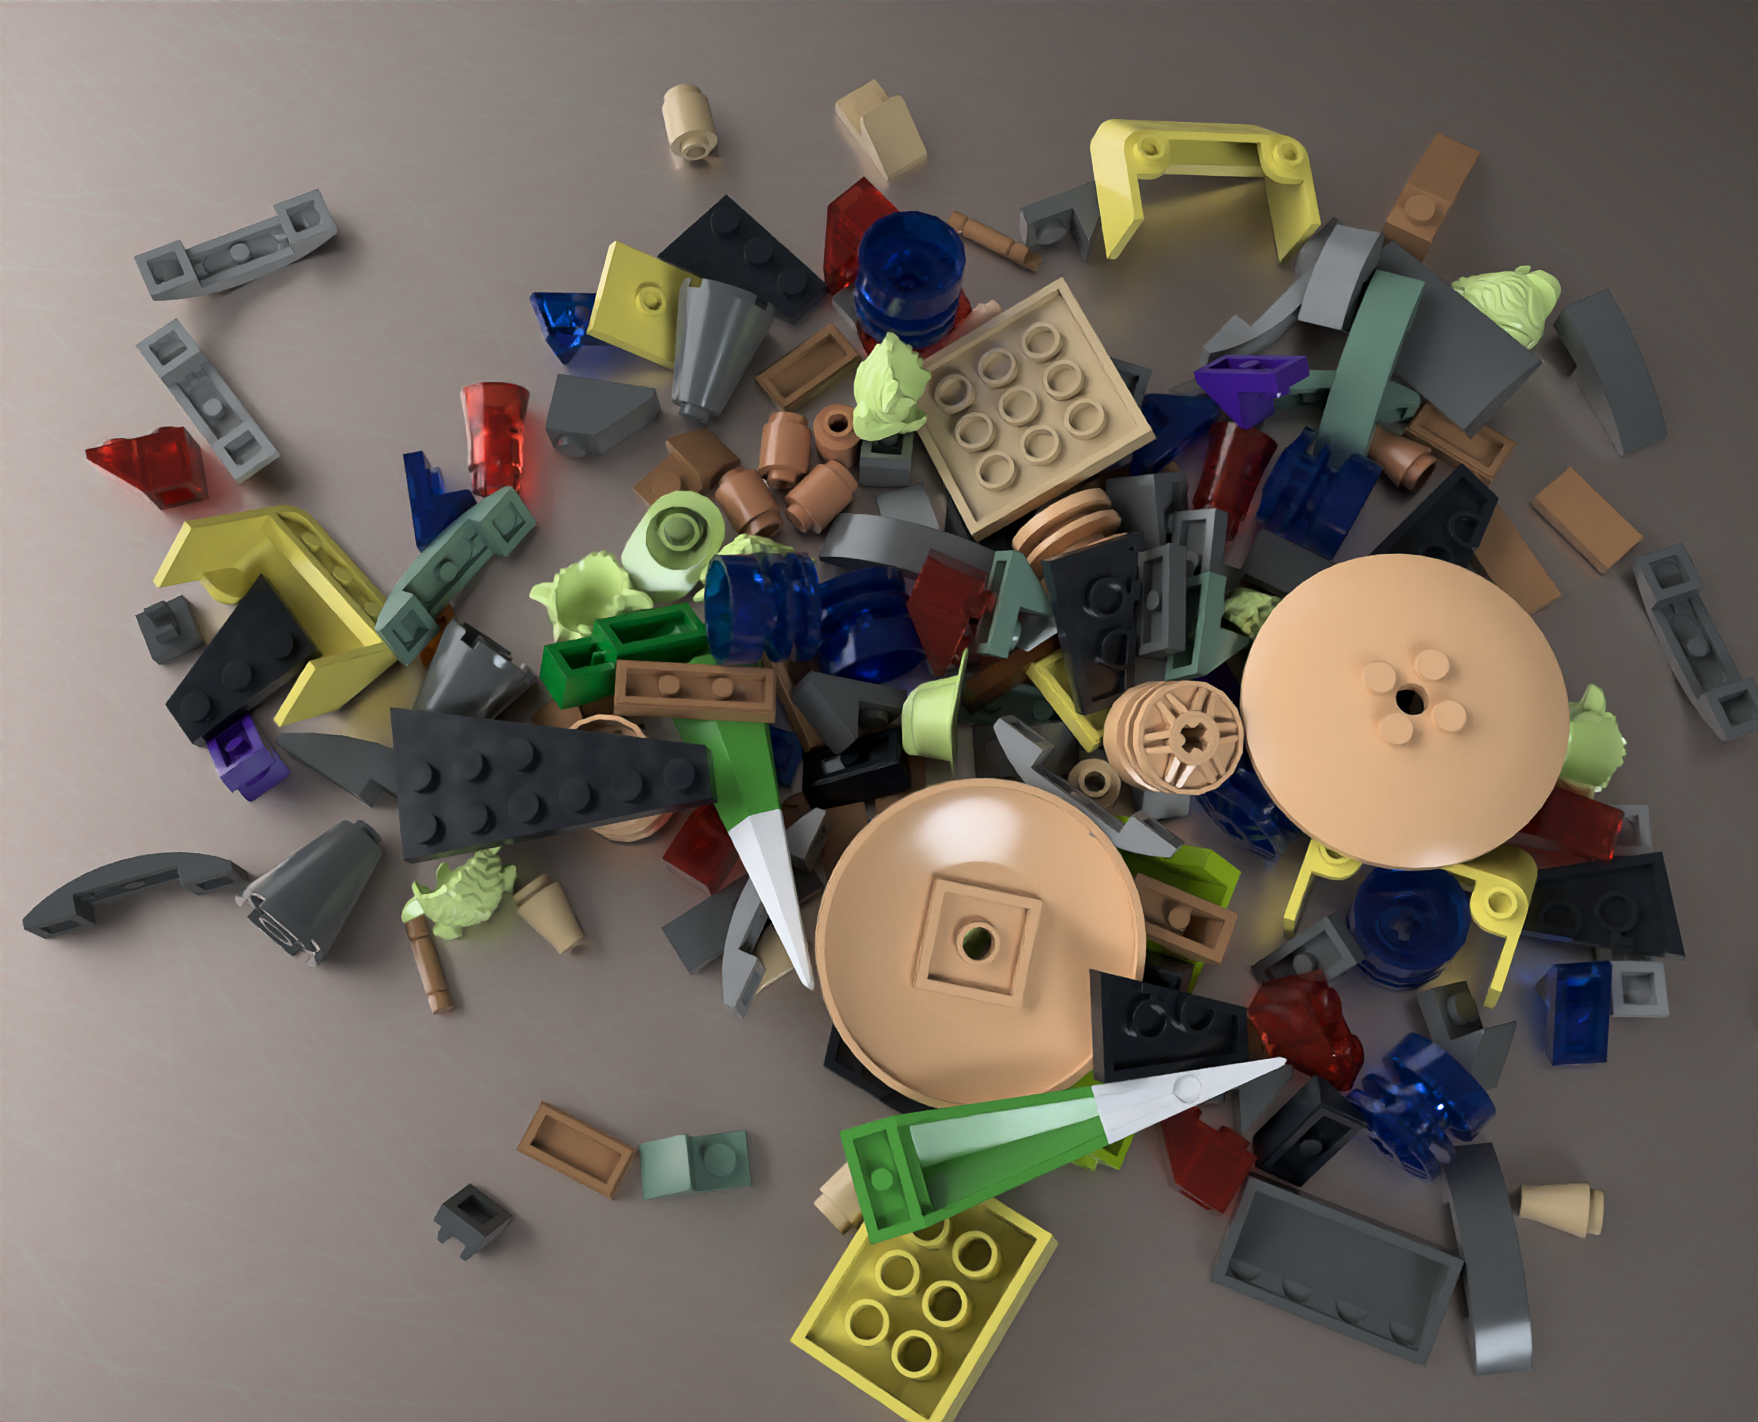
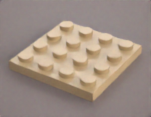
(1026, 410)

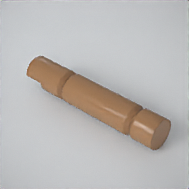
(994, 240)
(428, 965)

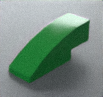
(586, 667)

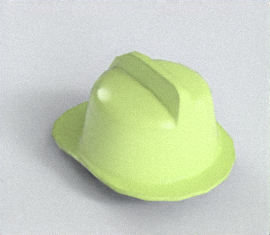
(673, 545)
(931, 718)

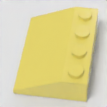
(926, 1308)

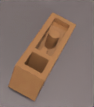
(1429, 195)

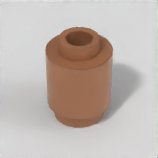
(835, 435)
(785, 450)
(820, 496)
(749, 503)

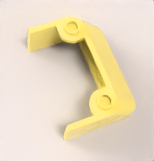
(1147, 149)
(313, 578)
(1499, 901)

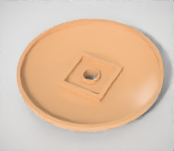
(1392, 782)
(896, 927)

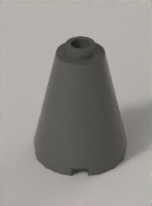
(714, 344)
(471, 675)
(314, 890)

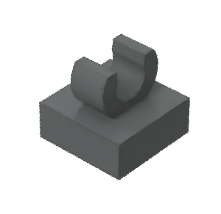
(170, 629)
(471, 1219)

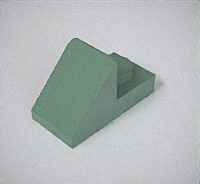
(1013, 590)
(1205, 641)
(695, 1164)

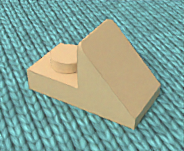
(882, 128)

